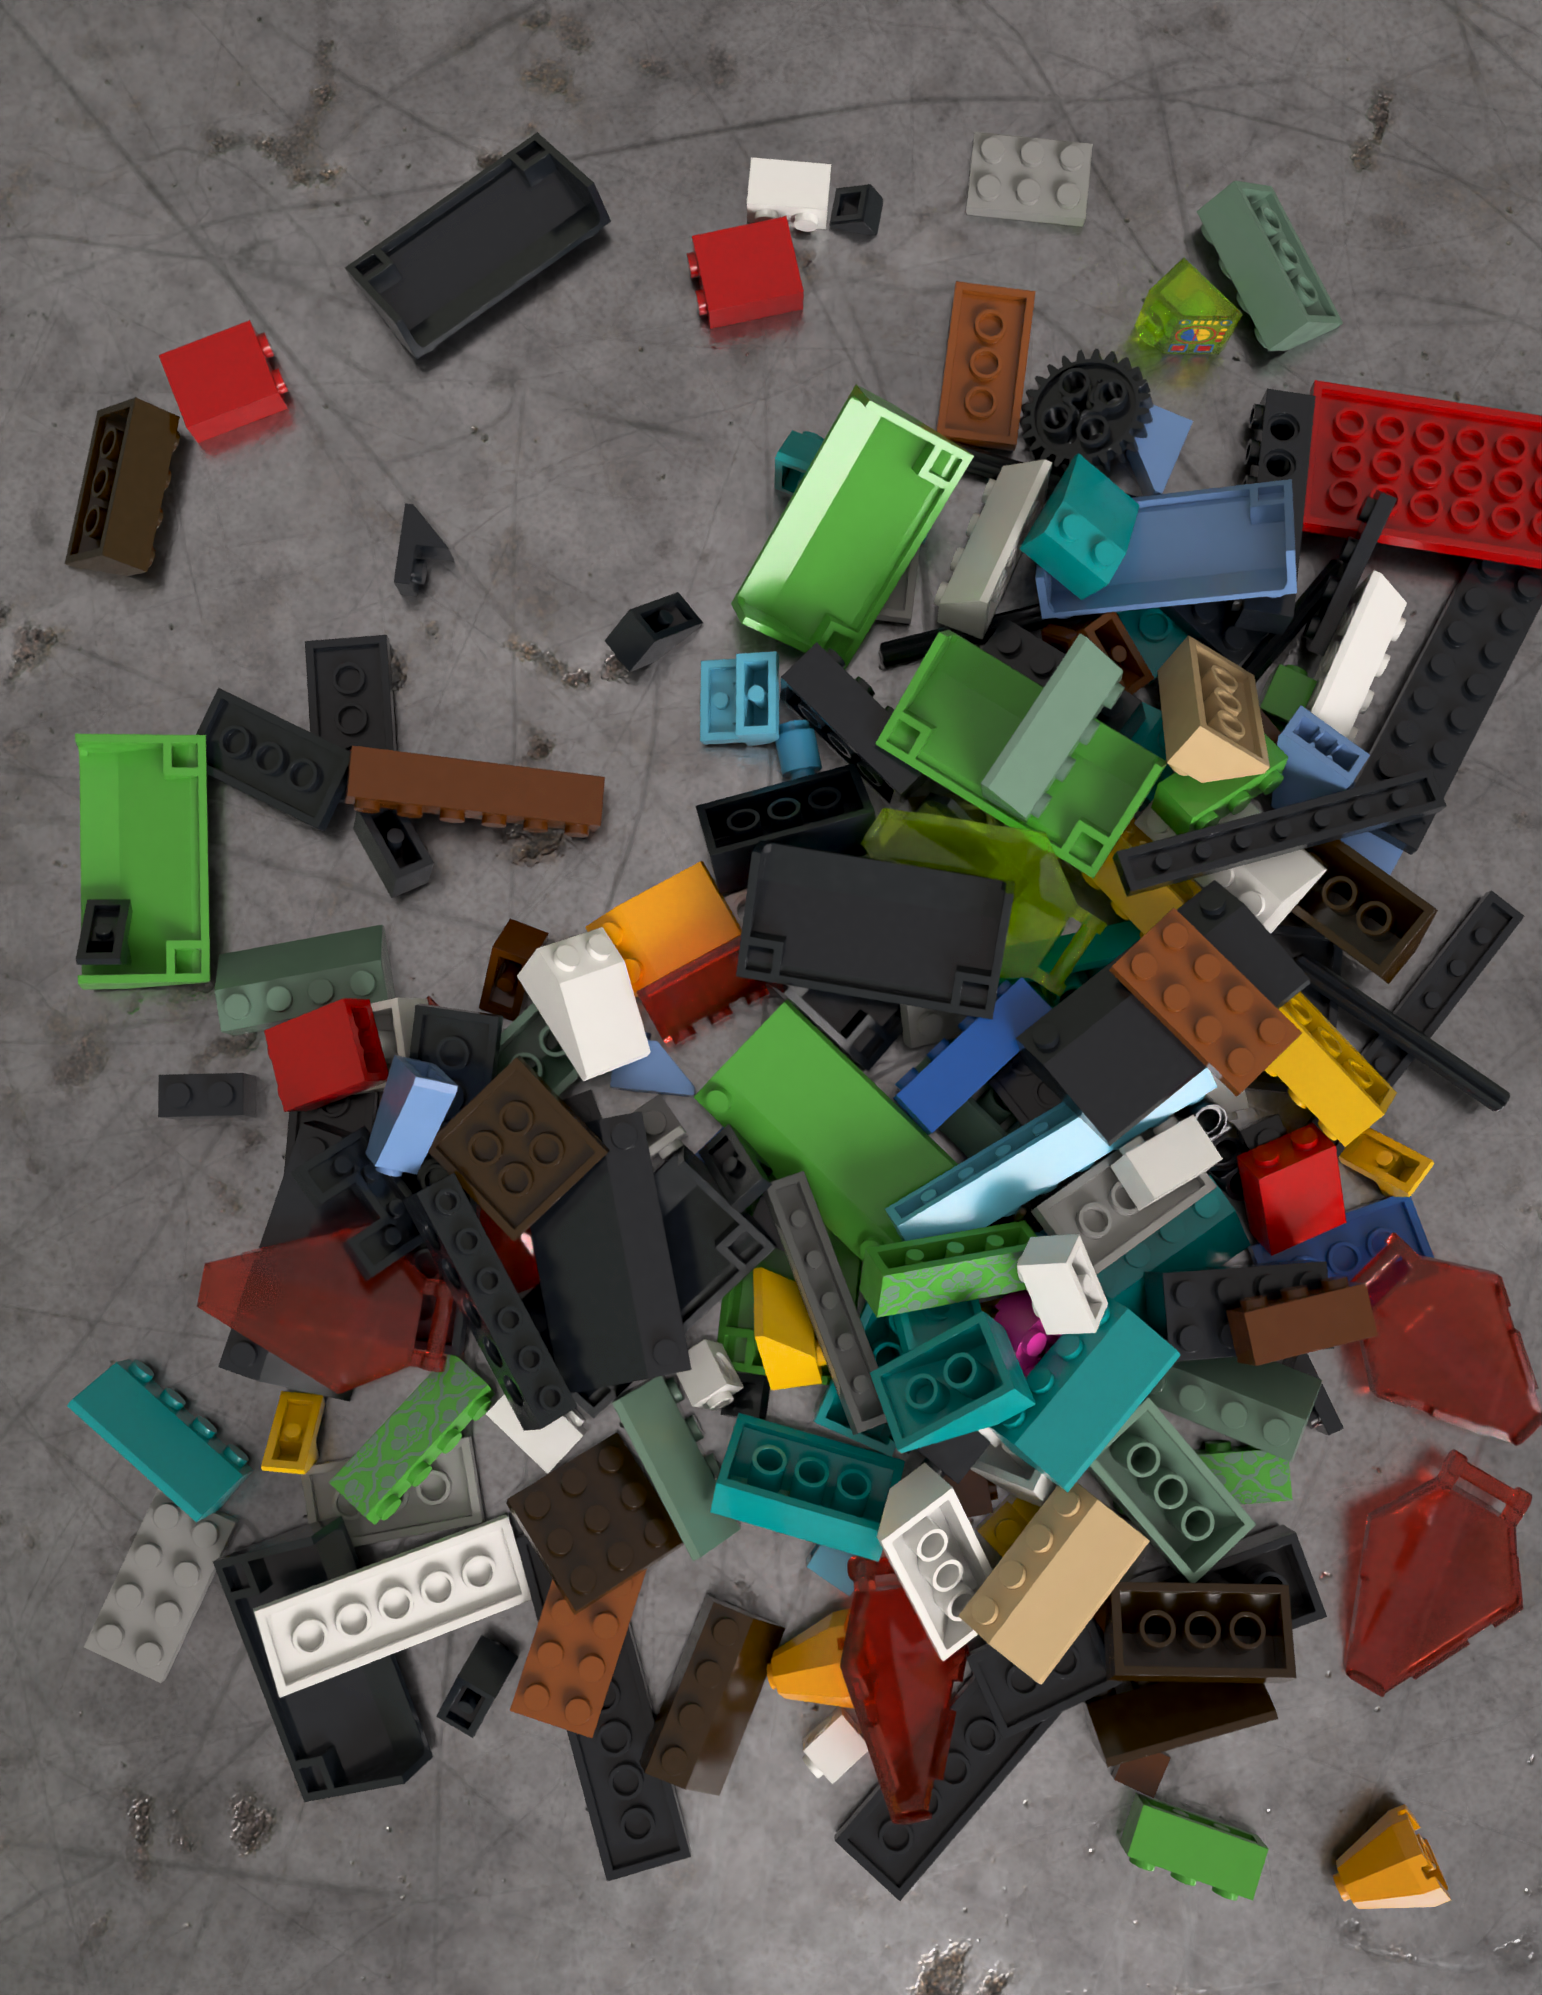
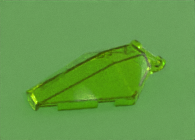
(1042, 893)

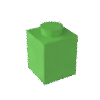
(1284, 693)

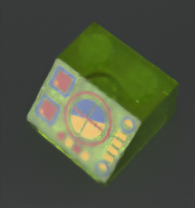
(1186, 314)

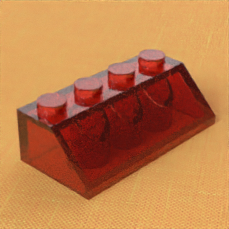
(700, 993)

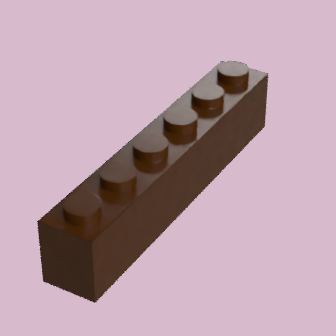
(474, 790)

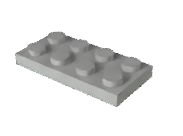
(1107, 1216)
(441, 1502)
(160, 1588)

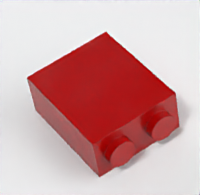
(746, 272)
(225, 381)
(326, 1055)
(1292, 1188)

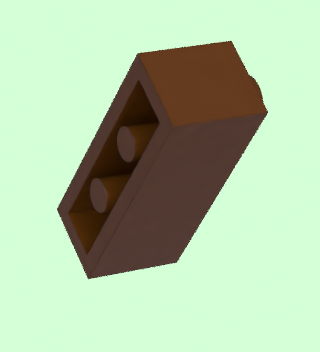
(1301, 1321)

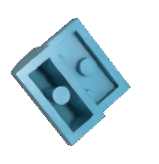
(740, 699)

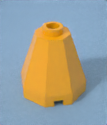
(810, 1664)
(1391, 1866)

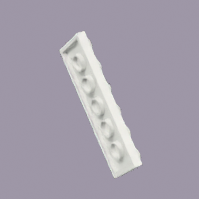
(391, 1605)

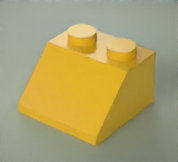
(784, 1333)

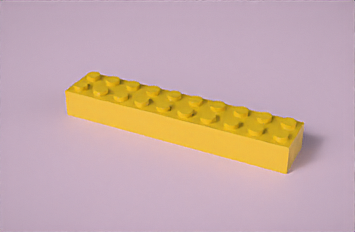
(1319, 1065)

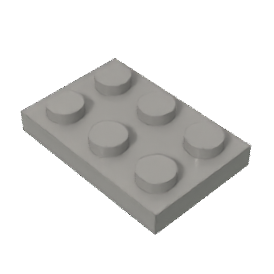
(1029, 179)

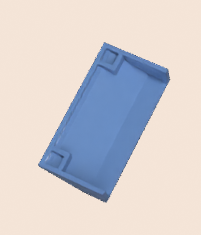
(1194, 552)

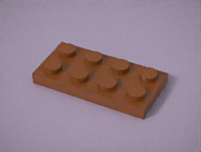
(985, 365)
(1205, 1001)
(575, 1659)

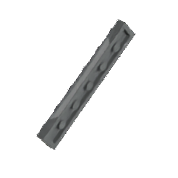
(826, 1299)

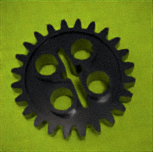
(1087, 411)

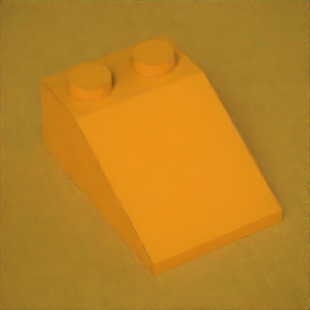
(669, 925)

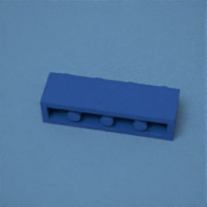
(971, 1059)

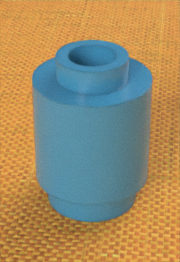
(797, 749)

